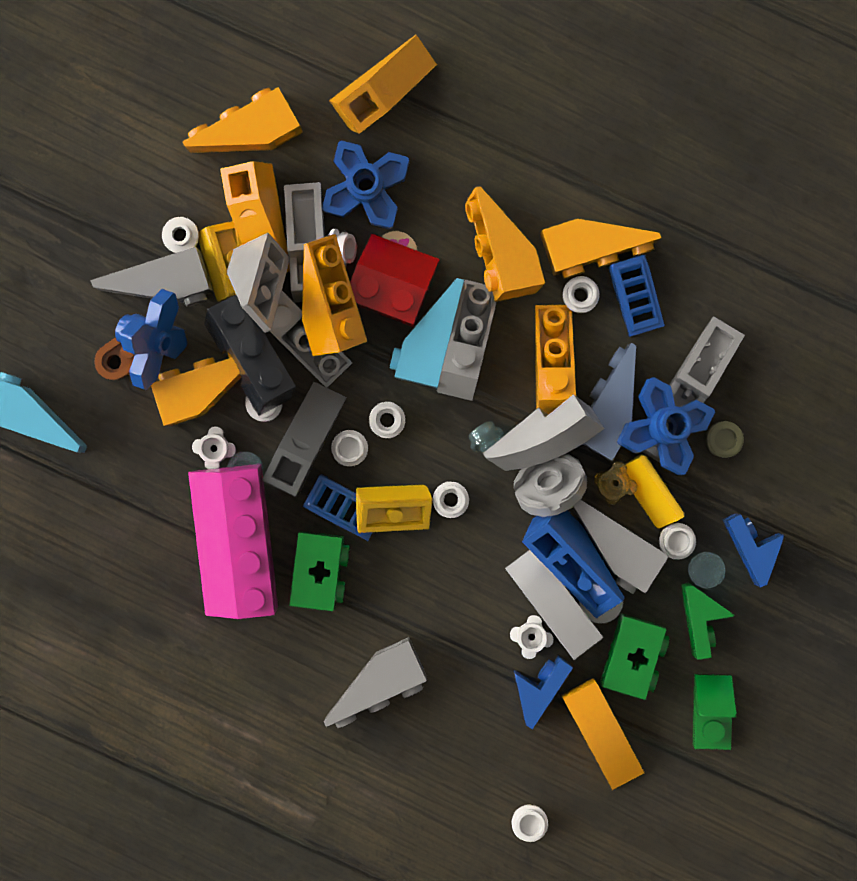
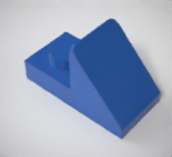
(757, 557)
(536, 697)

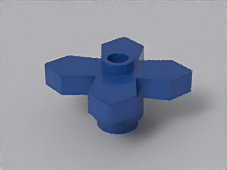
(384, 174)
(151, 338)
(682, 421)

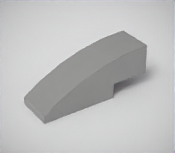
(303, 225)
(545, 436)
(554, 604)

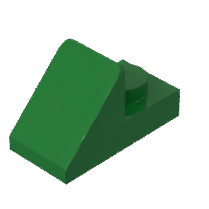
(698, 610)
(713, 711)

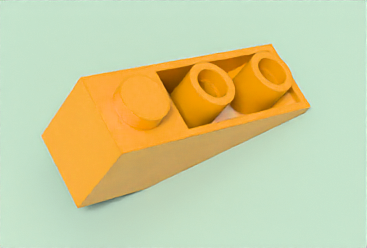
(383, 85)
(254, 127)
(254, 201)
(585, 242)
(507, 254)
(328, 300)
(554, 356)
(193, 392)

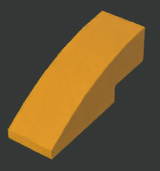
(602, 733)

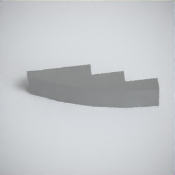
(703, 367)

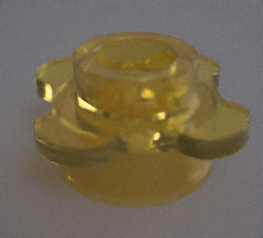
(608, 490)

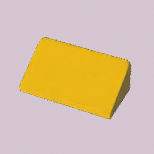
(217, 248)
(653, 493)
(393, 508)

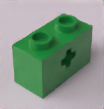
(306, 589)
(619, 670)

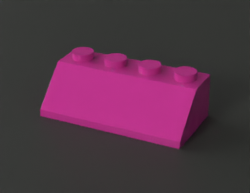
(233, 542)

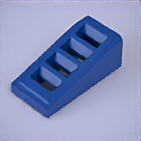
(619, 285)
(317, 492)

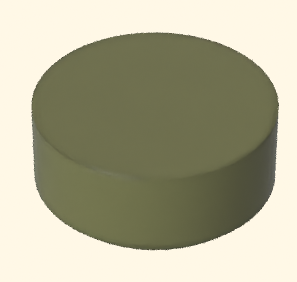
(724, 439)

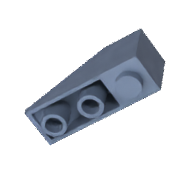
(614, 402)

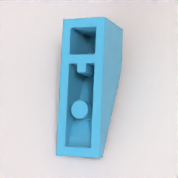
(426, 345)
(28, 415)

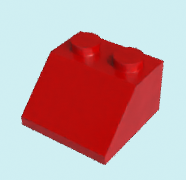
(392, 279)

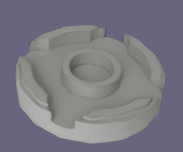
(550, 486)

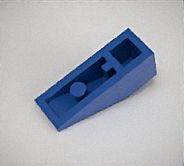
(573, 559)

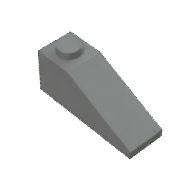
(178, 273)
(258, 277)
(623, 551)

